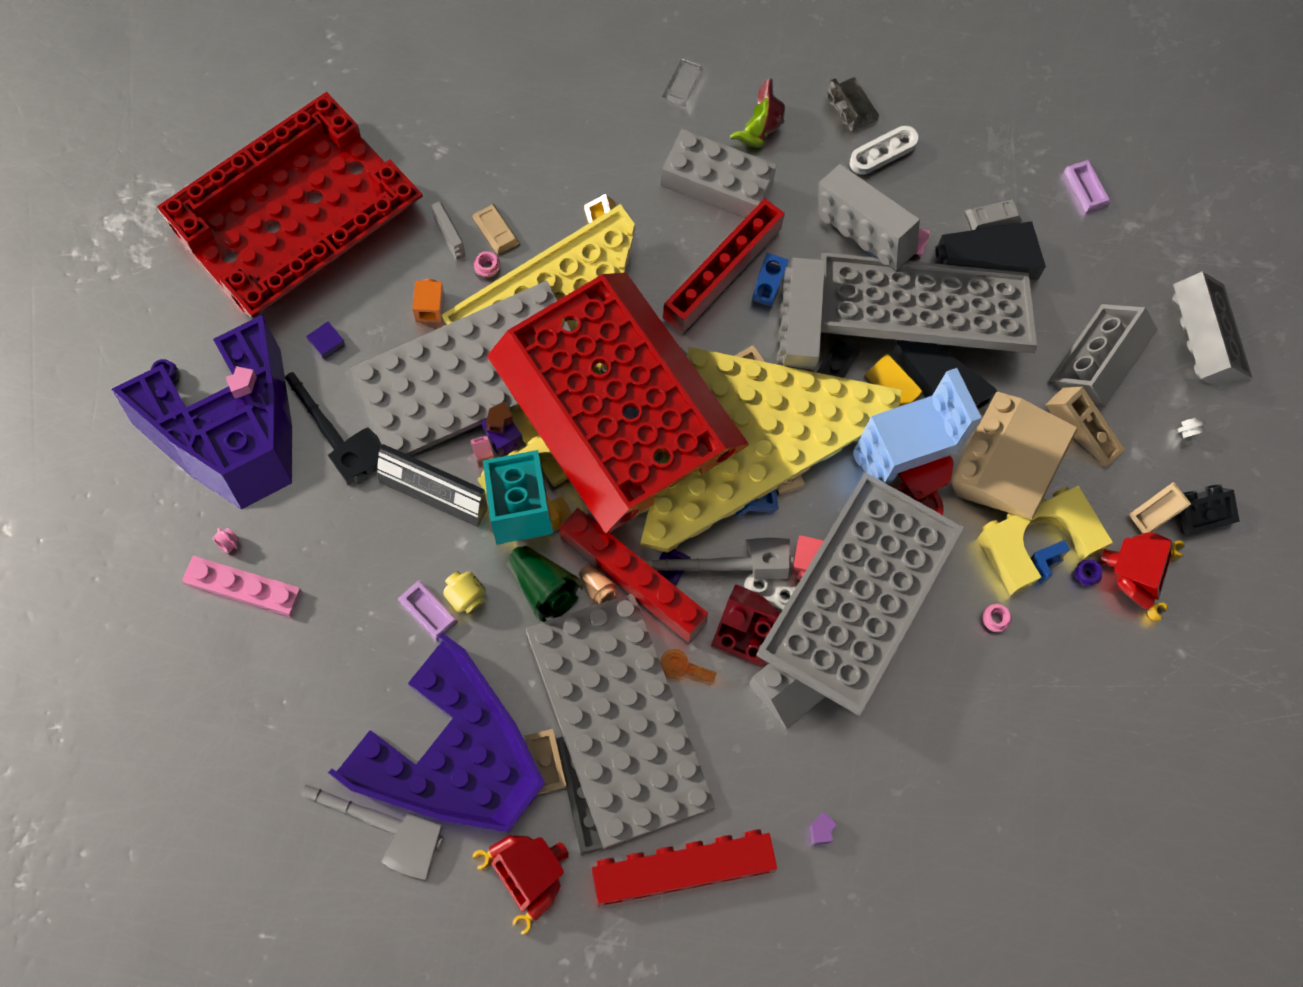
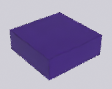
(325, 340)

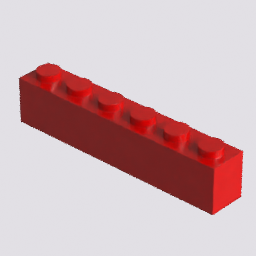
(723, 265)
(633, 575)
(683, 869)

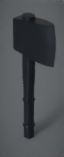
(352, 458)

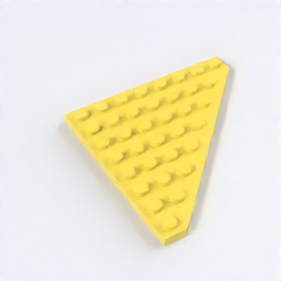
(567, 265)
(790, 425)

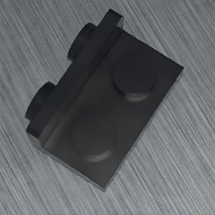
(1209, 509)

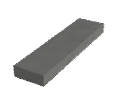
(585, 828)

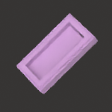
(1087, 186)
(427, 610)

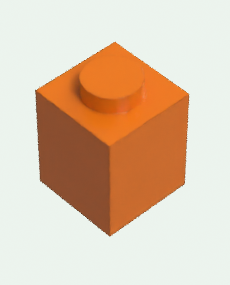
(428, 301)

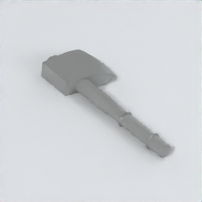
(767, 559)
(414, 837)

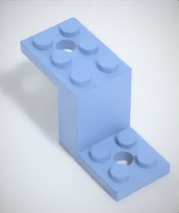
(918, 430)

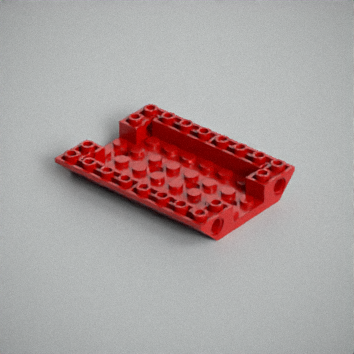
(272, 185)
(582, 411)

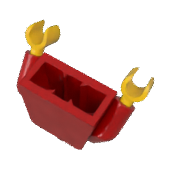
(1143, 568)
(528, 872)

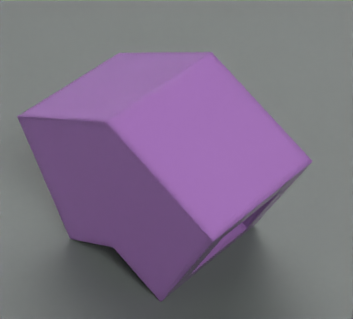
(821, 830)

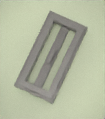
(448, 230)

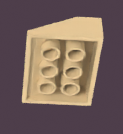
(1012, 456)

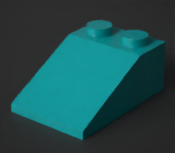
(517, 497)

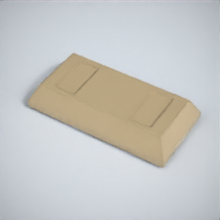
(495, 229)
(1160, 508)

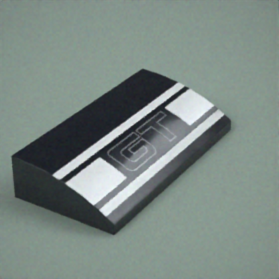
(431, 485)

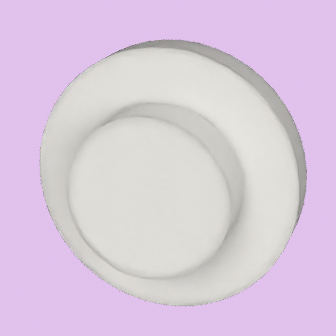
(1192, 427)

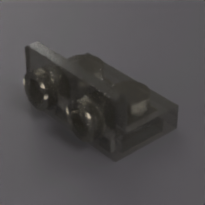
(851, 103)

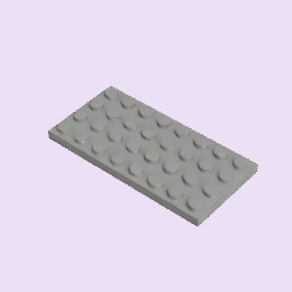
(928, 303)
(444, 377)
(860, 593)
(619, 720)

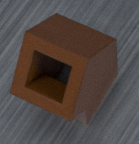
(498, 418)

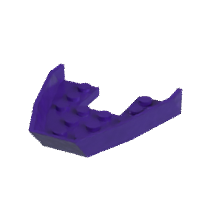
(223, 442)
(473, 770)

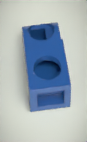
(769, 279)

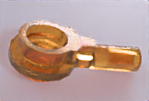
(676, 664)

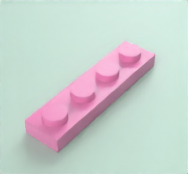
(242, 586)

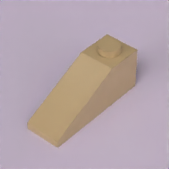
(1093, 431)

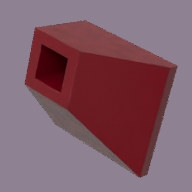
(745, 624)

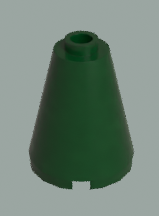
(543, 582)

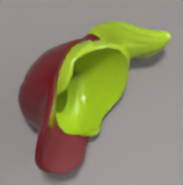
(766, 118)

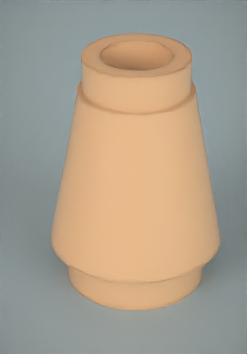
(598, 585)

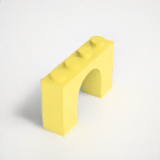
(1066, 511)

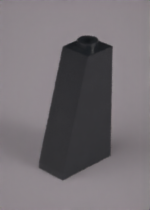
(997, 248)
(928, 364)

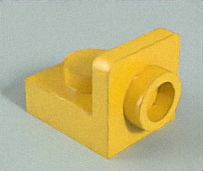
(558, 512)

